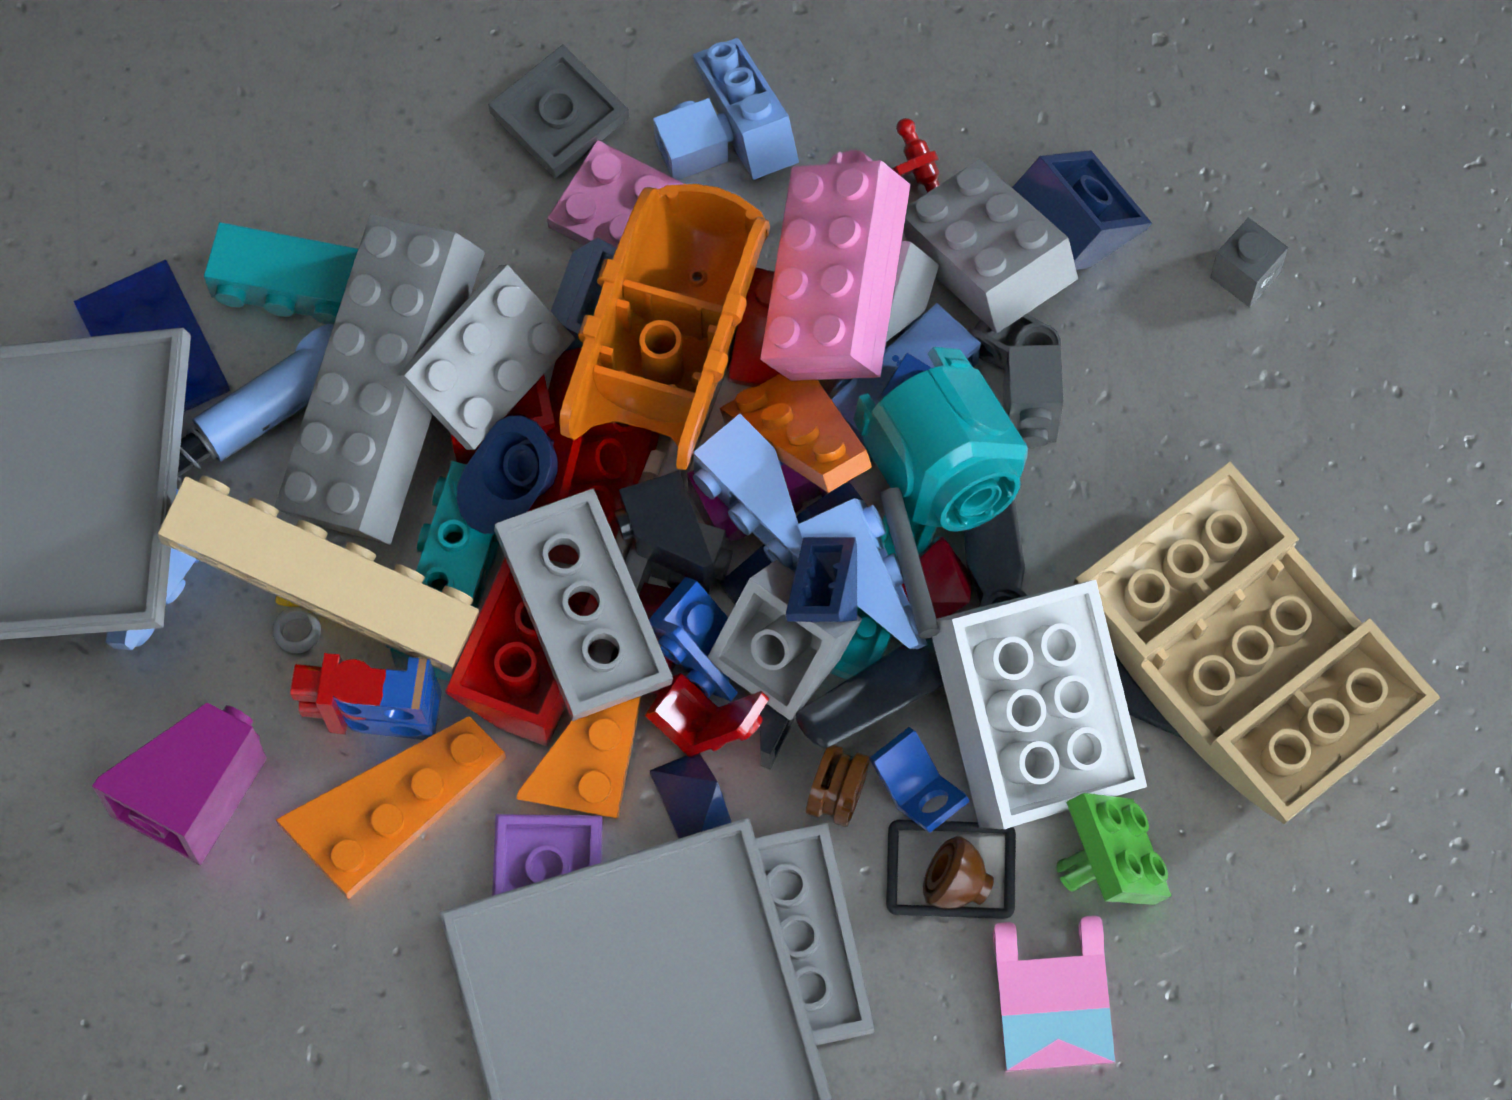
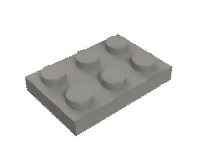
(486, 357)

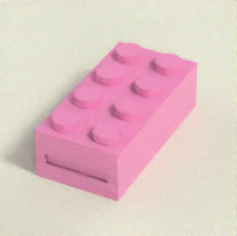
(836, 269)

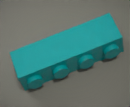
(278, 272)

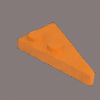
(587, 763)

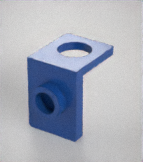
(914, 780)

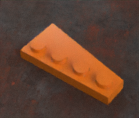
(803, 429)
(386, 808)

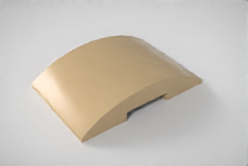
(1252, 647)

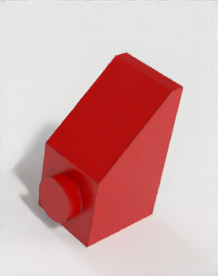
(746, 364)

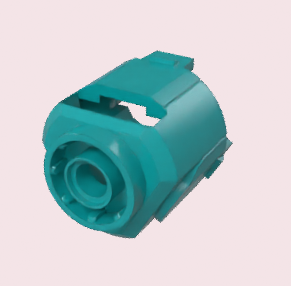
(945, 444)

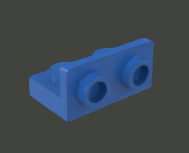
(687, 632)

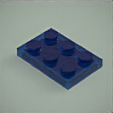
(150, 303)

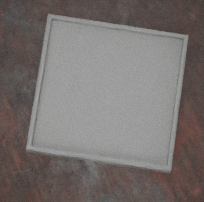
(88, 480)
(638, 981)

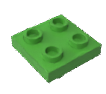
(1114, 851)

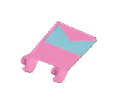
(1054, 1007)

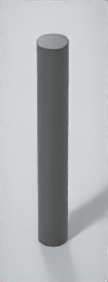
(909, 563)

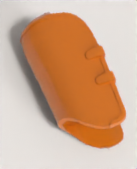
(656, 331)

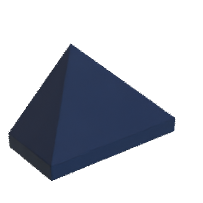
(825, 581)
(690, 795)

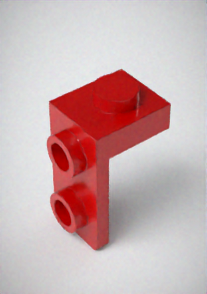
(697, 722)

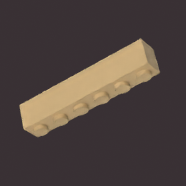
(318, 573)

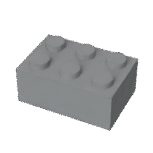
(990, 245)

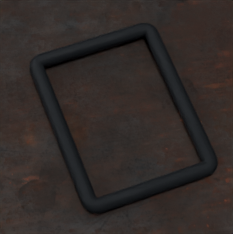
(968, 912)

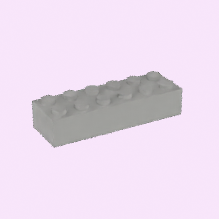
(361, 419)

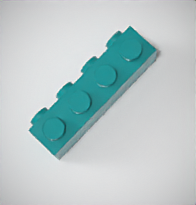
(452, 552)

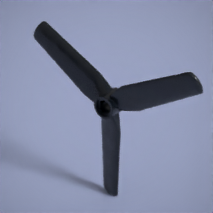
(907, 674)

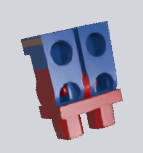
(369, 698)

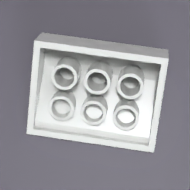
(1037, 704)

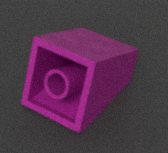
(186, 780)

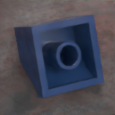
(1083, 204)

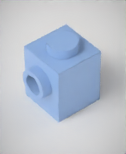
(692, 138)

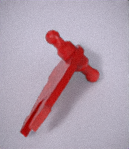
(919, 158)

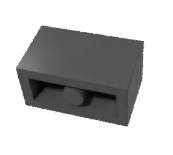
(1034, 392)

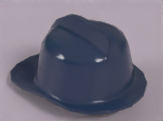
(506, 473)

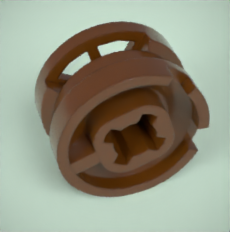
(845, 786)

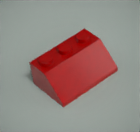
(505, 667)

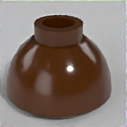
(956, 876)

